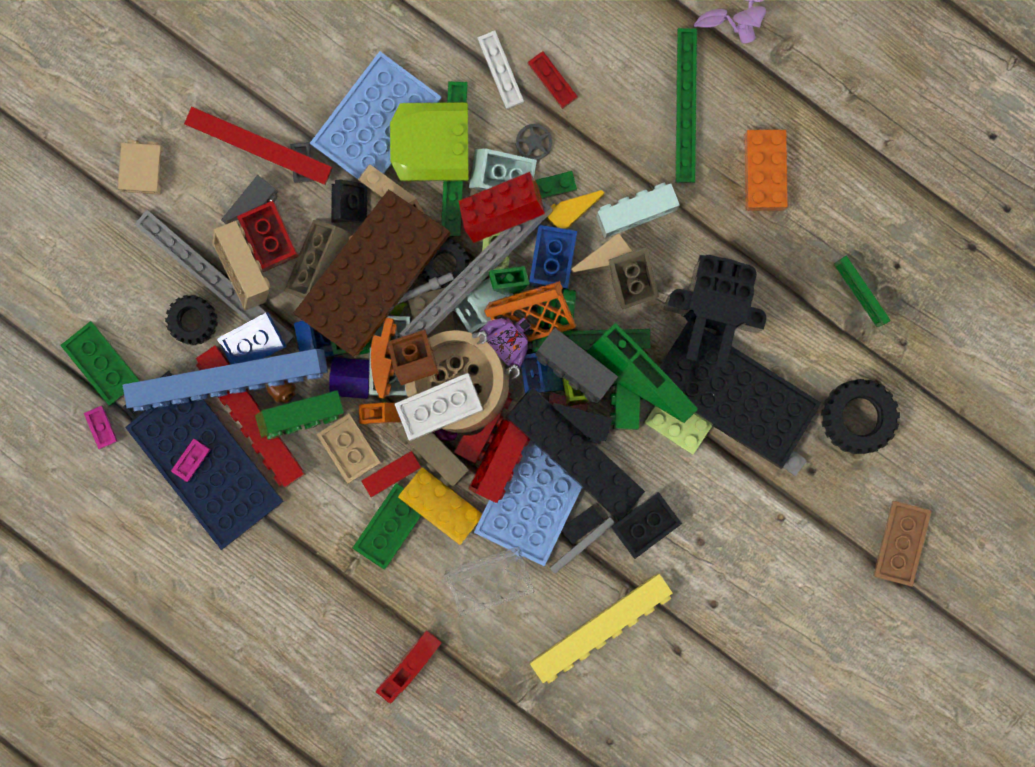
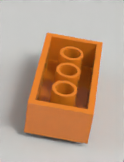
(765, 170)

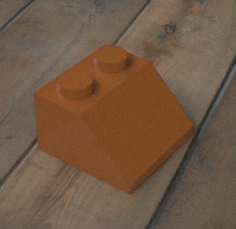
(412, 357)

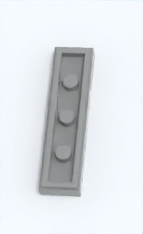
(579, 547)

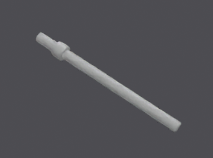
(433, 284)

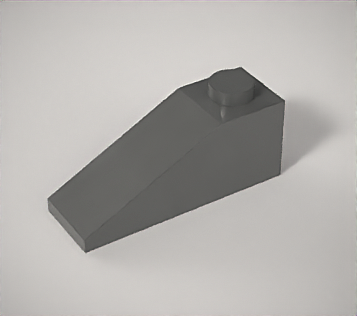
(256, 194)

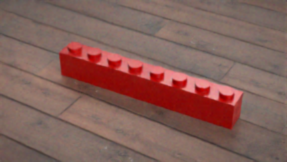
(244, 409)

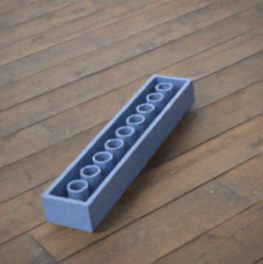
(226, 378)

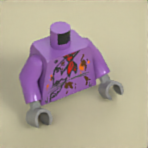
(507, 341)

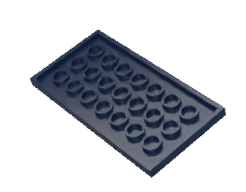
(226, 489)

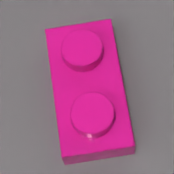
(100, 427)
(190, 460)

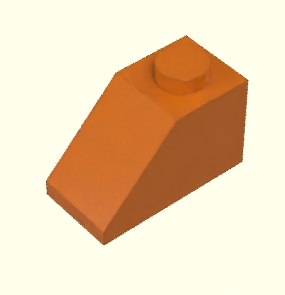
(378, 413)

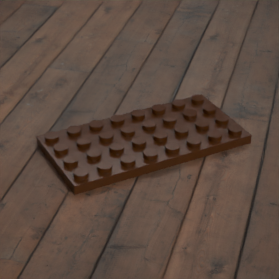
(372, 273)

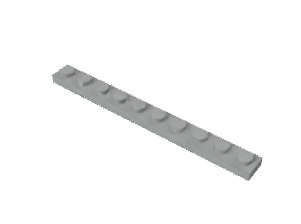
(201, 269)
(473, 275)

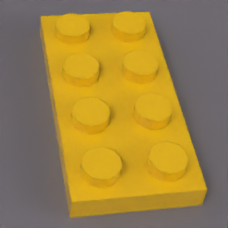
(440, 505)

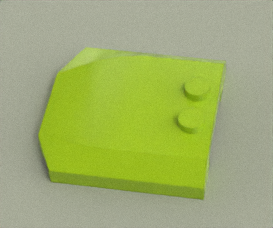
(430, 142)

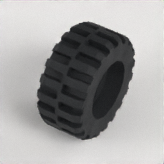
(886, 416)

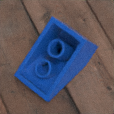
(552, 256)

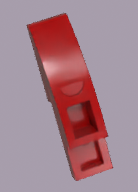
(408, 667)

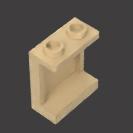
(140, 167)

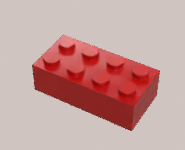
(501, 207)

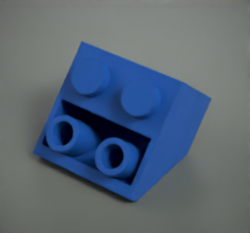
(539, 376)

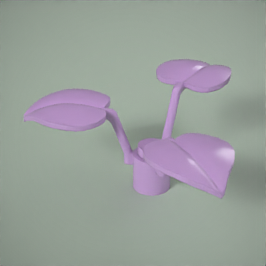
(745, 20)

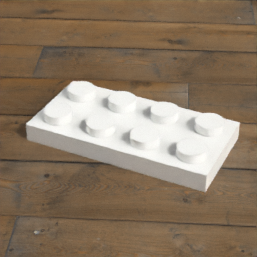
(439, 407)

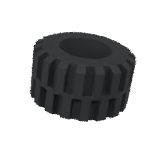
(457, 252)
(175, 317)

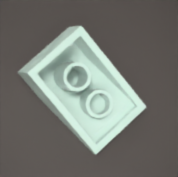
(497, 167)

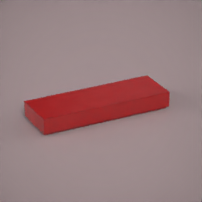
(552, 79)
(391, 474)

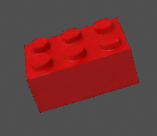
(268, 236)

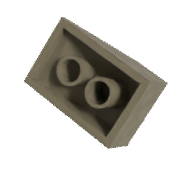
(633, 278)
(420, 302)

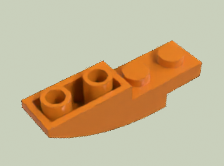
(380, 365)

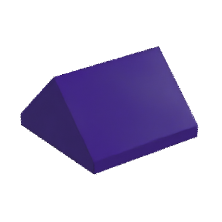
(350, 377)

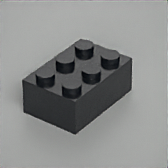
(646, 525)

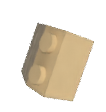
(600, 258)

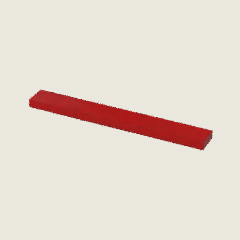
(258, 145)

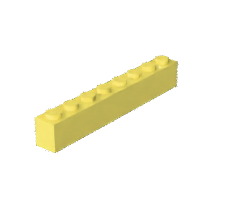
(600, 628)

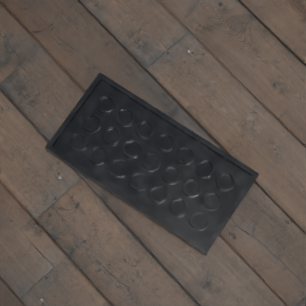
(743, 398)

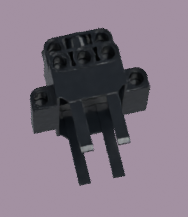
(718, 300)

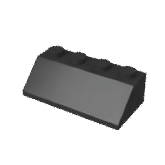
(576, 366)

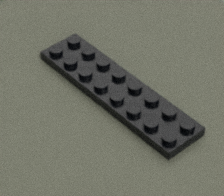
(575, 454)

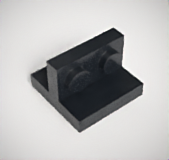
(348, 202)

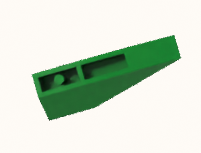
(640, 373)

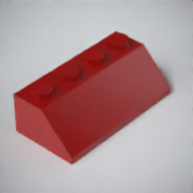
(499, 462)

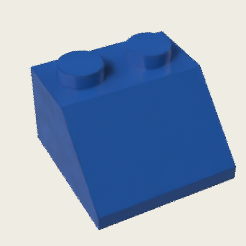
(311, 339)

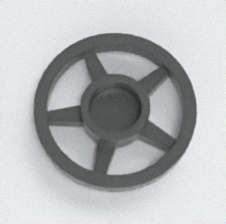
(534, 141)

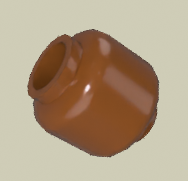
(282, 393)

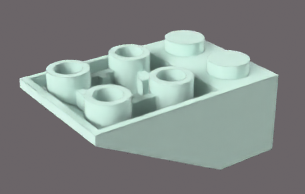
(472, 307)

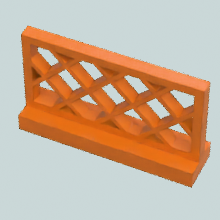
(530, 298)

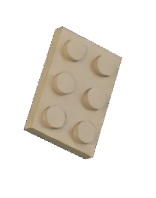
(348, 448)

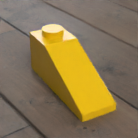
(569, 211)

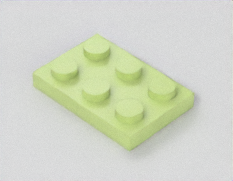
(686, 435)

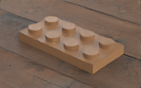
(902, 543)

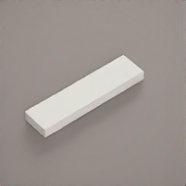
(500, 70)

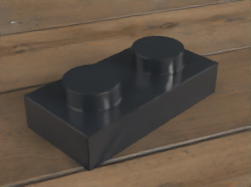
(582, 524)

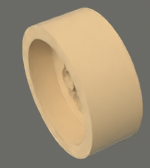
(491, 376)

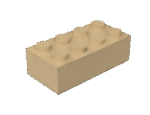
(240, 265)

